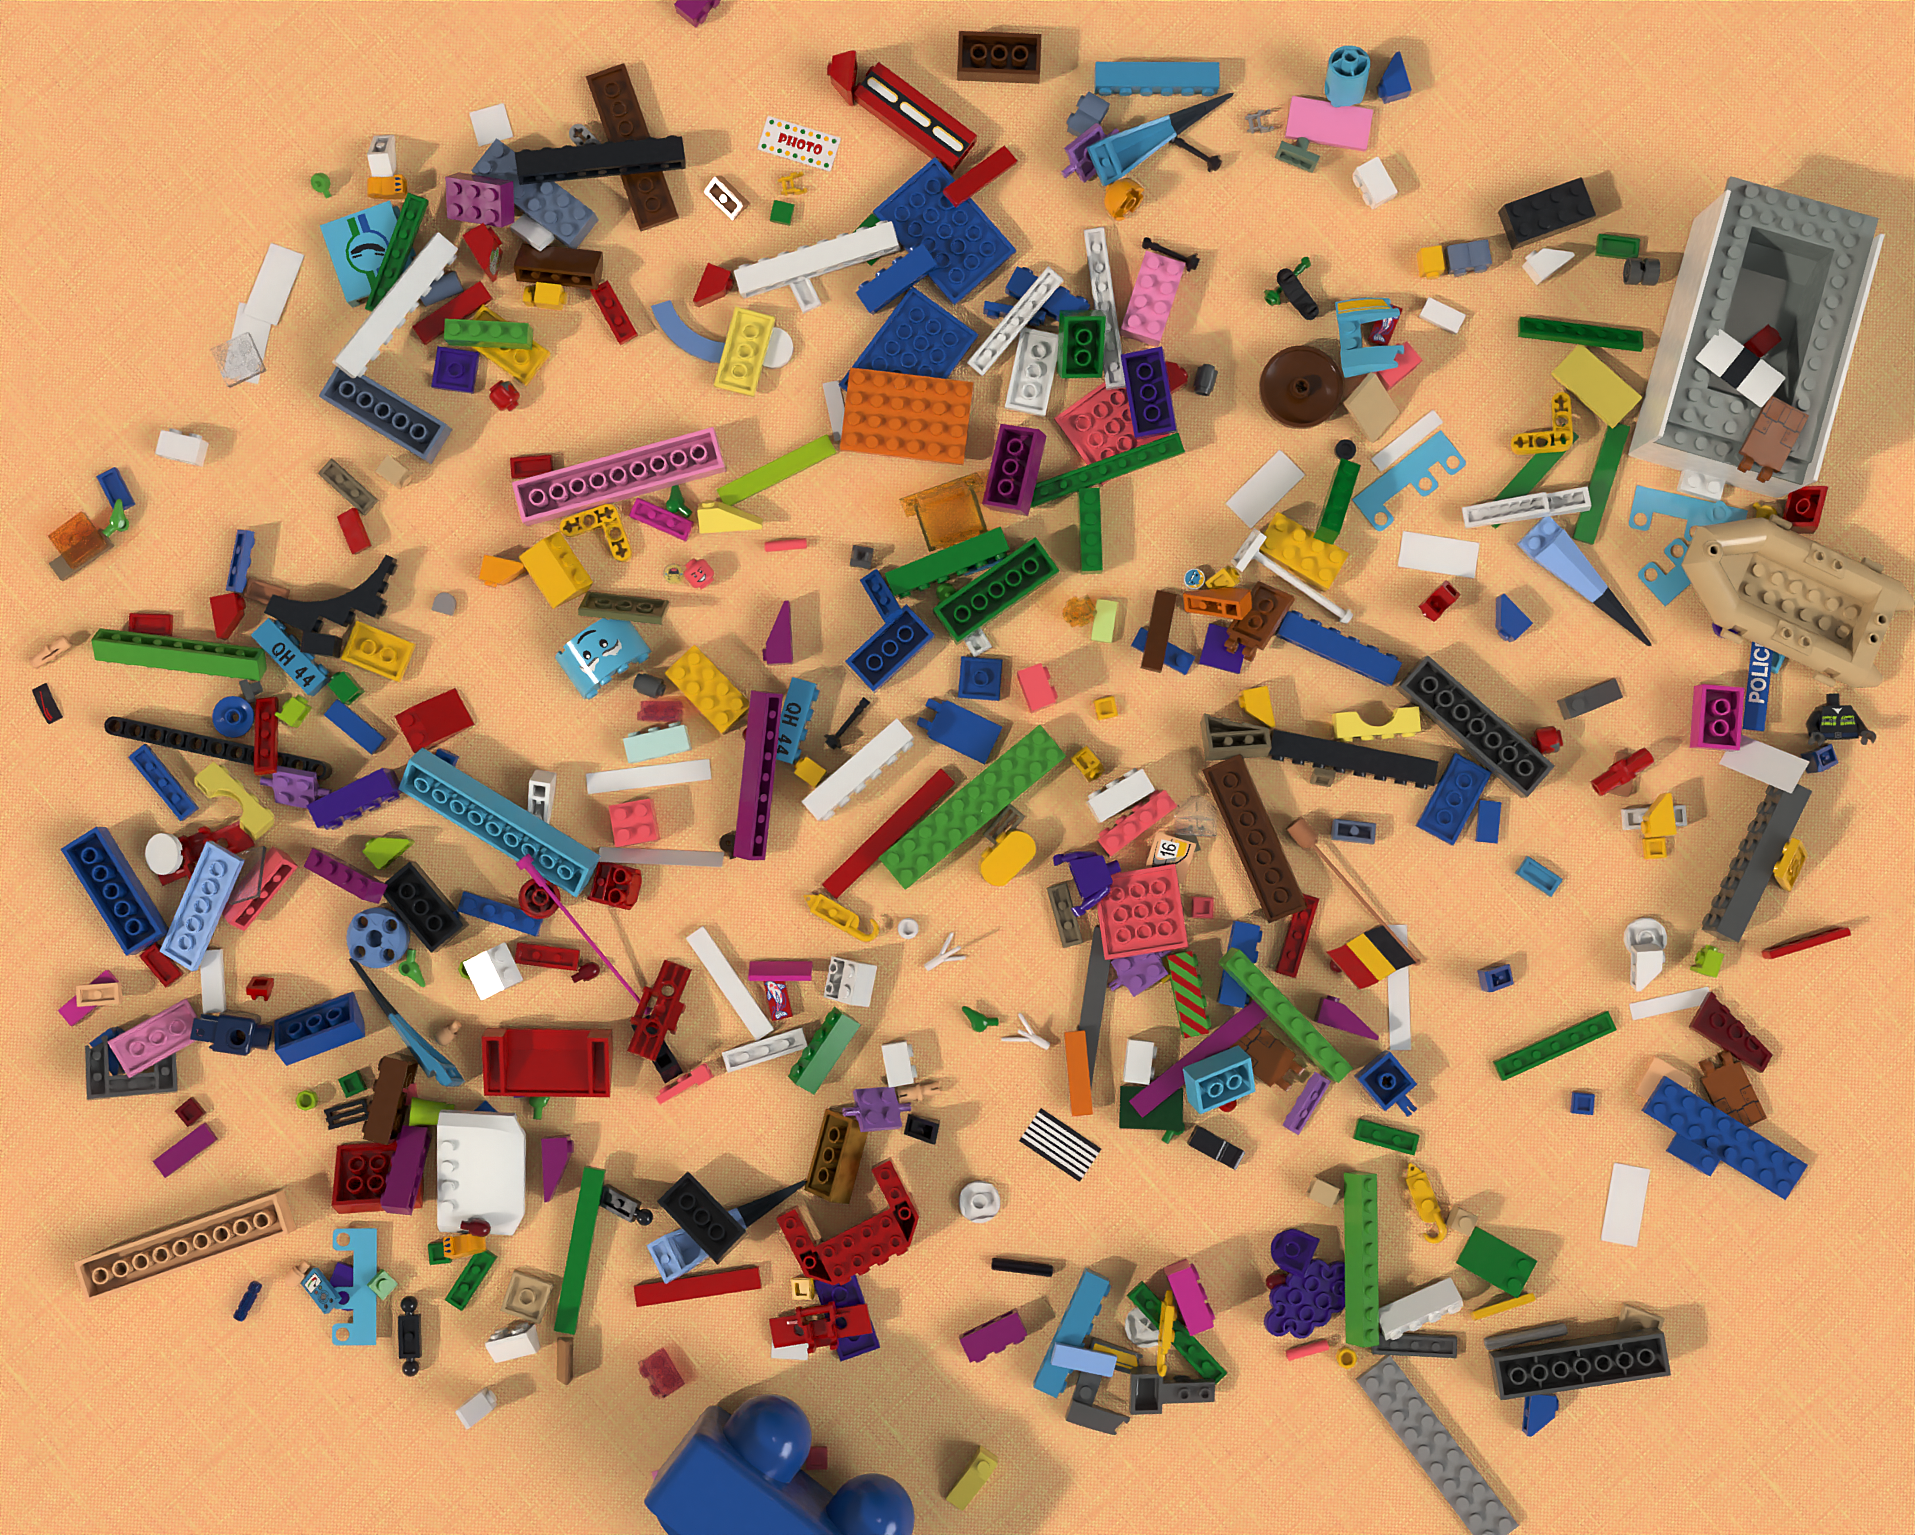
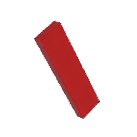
(980, 176)
(457, 308)
(266, 736)
(1296, 938)
(1806, 942)

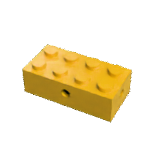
(1301, 554)
(708, 689)

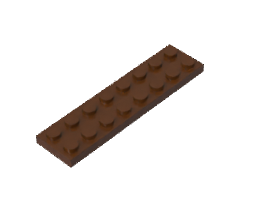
(624, 121)
(1255, 838)

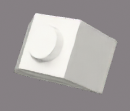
(382, 156)
(1545, 263)
(1645, 964)
(476, 1407)

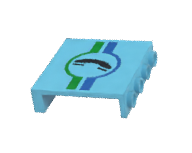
(358, 247)

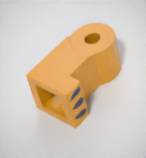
(387, 187)
(463, 1246)

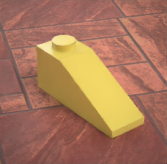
(724, 518)
(972, 1478)

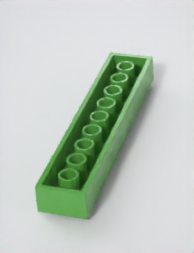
(972, 807)

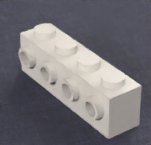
(1419, 1308)

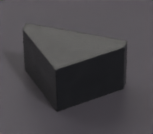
(321, 644)
(922, 1128)

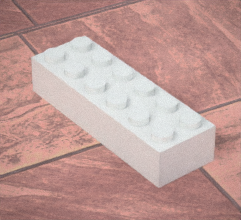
(857, 770)

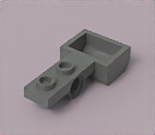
(1150, 1391)

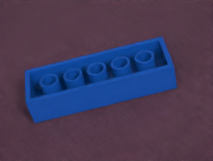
(115, 890)

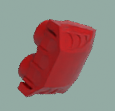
(616, 885)

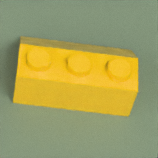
(556, 570)

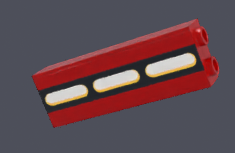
(914, 117)

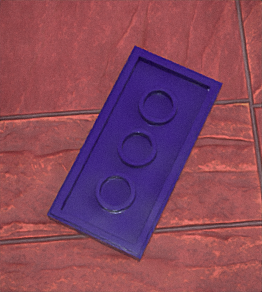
(843, 1296)

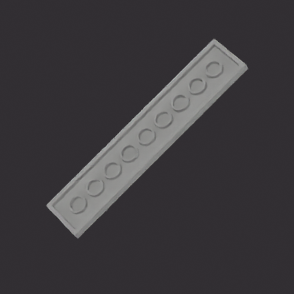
(1435, 1449)

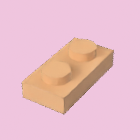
(99, 994)

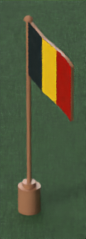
(1371, 953)

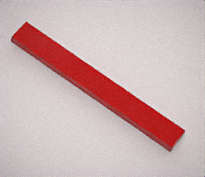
(888, 833)

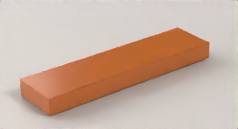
(1078, 1073)

